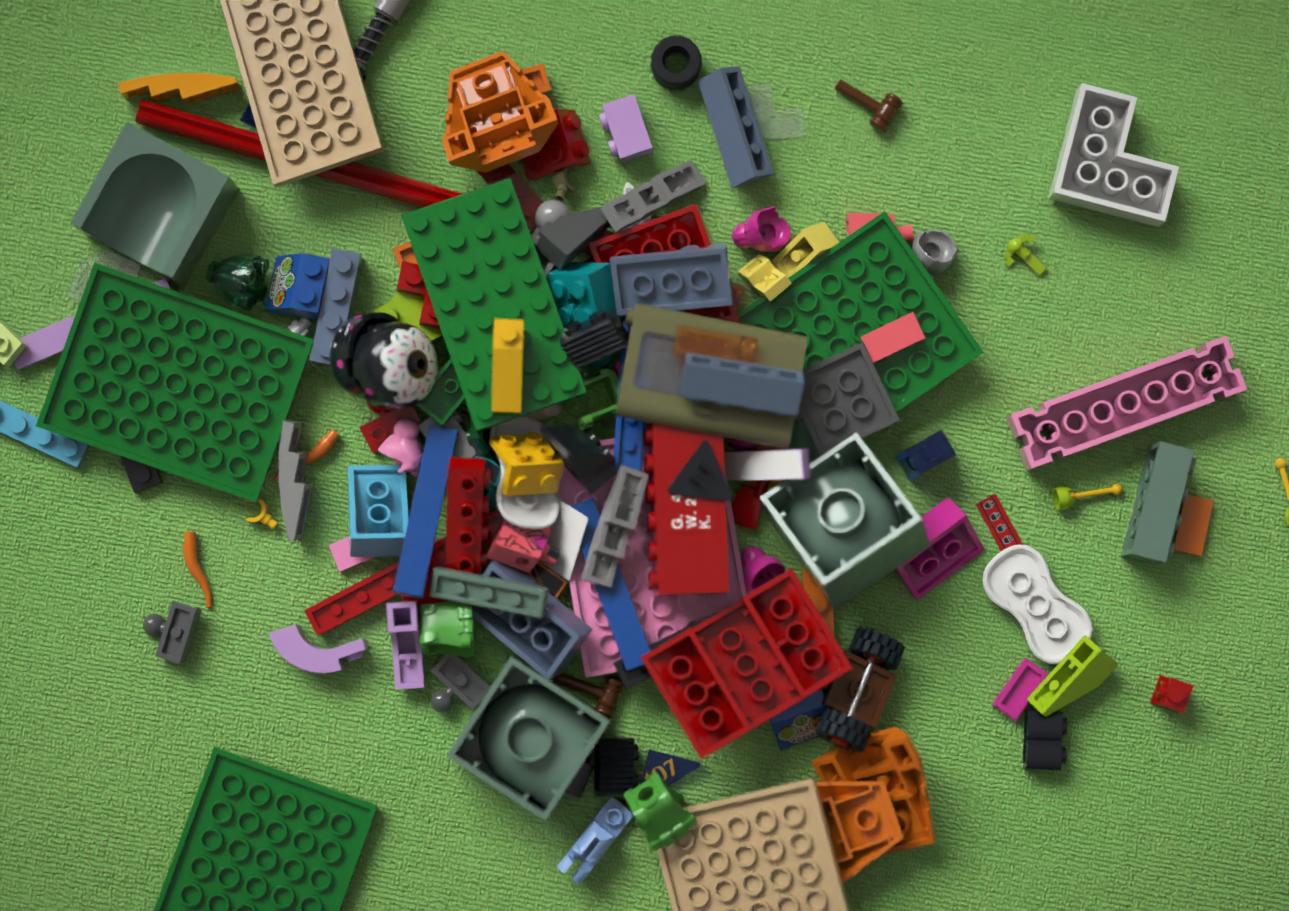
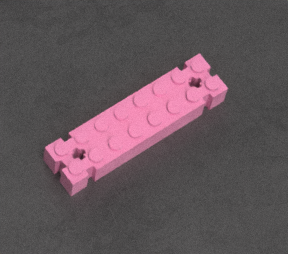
(1126, 403)

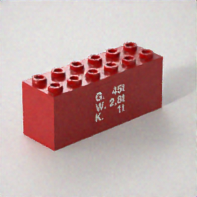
(686, 530)

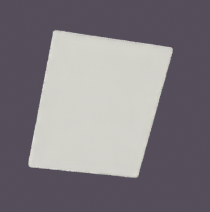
(567, 537)

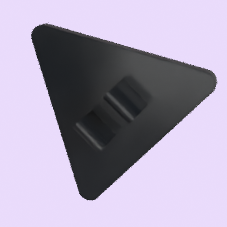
(701, 476)

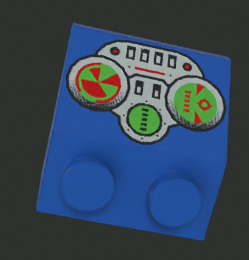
(297, 286)
(798, 722)

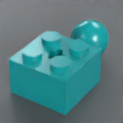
(581, 291)

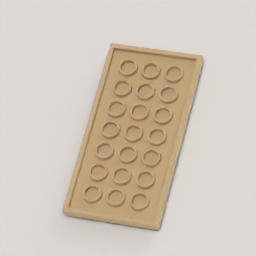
(302, 85)

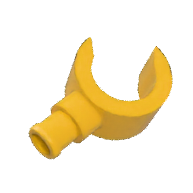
(264, 516)

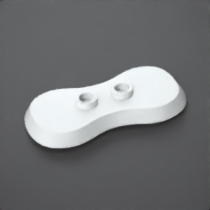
(531, 510)
(1023, 586)

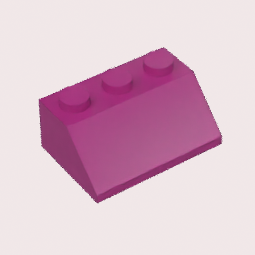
(951, 547)

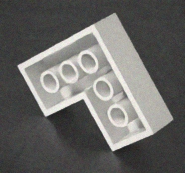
(1098, 172)

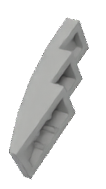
(653, 196)
(294, 492)
(614, 526)

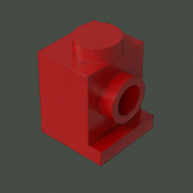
(1171, 694)

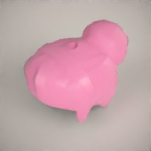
(404, 447)

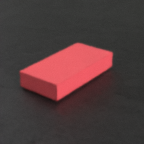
(892, 337)

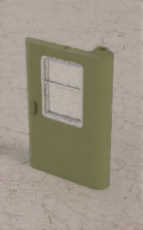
(653, 377)

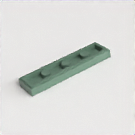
(489, 592)

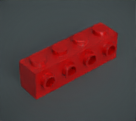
(465, 514)

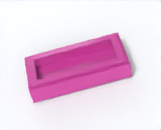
(1013, 696)

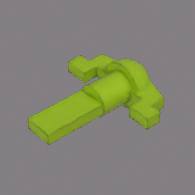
(1016, 246)

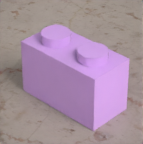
(626, 129)

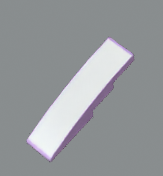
(767, 464)

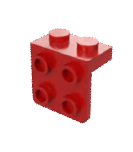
(561, 150)

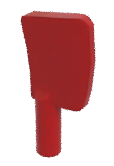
(748, 505)

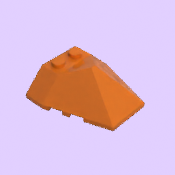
(494, 115)
(890, 759)
(859, 822)

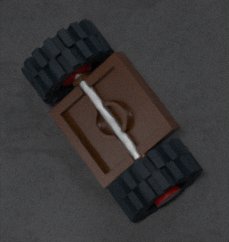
(862, 692)

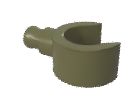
(561, 184)

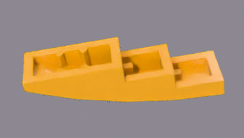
(191, 86)

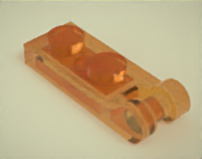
(712, 344)

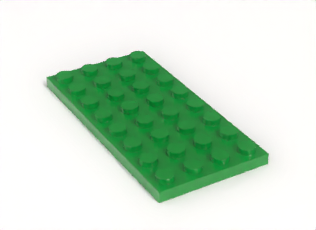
(483, 269)

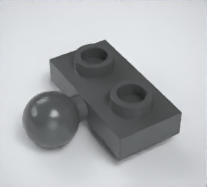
(176, 631)
(459, 681)

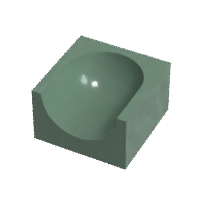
(155, 204)
(846, 521)
(528, 738)

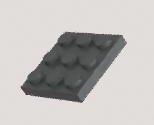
(844, 398)

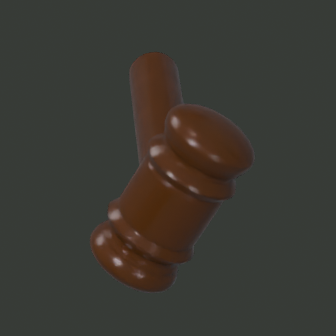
(883, 112)
(606, 696)

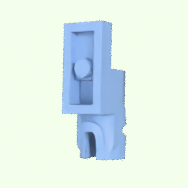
(597, 838)

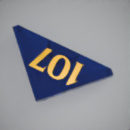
(668, 766)

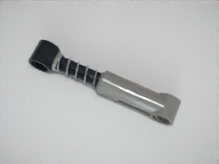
(386, 12)

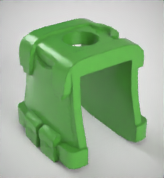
(611, 384)
(447, 629)
(659, 811)

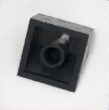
(581, 455)

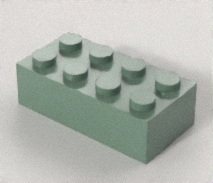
(1158, 503)

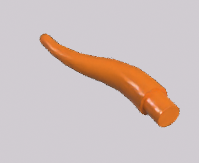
(320, 449)
(193, 566)

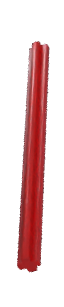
(249, 144)

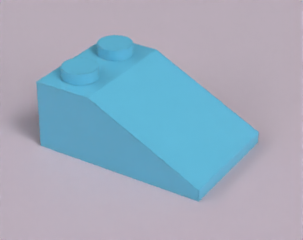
(377, 510)

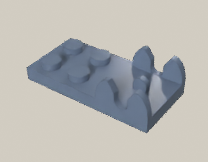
(673, 279)

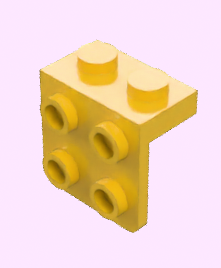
(529, 462)

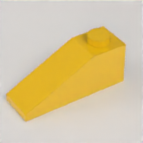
(507, 365)

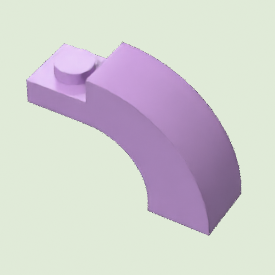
(405, 634)
(301, 653)

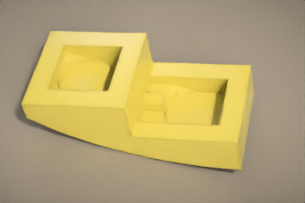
(764, 277)

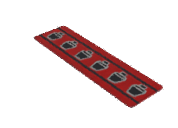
(998, 522)

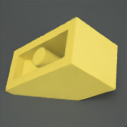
(805, 248)

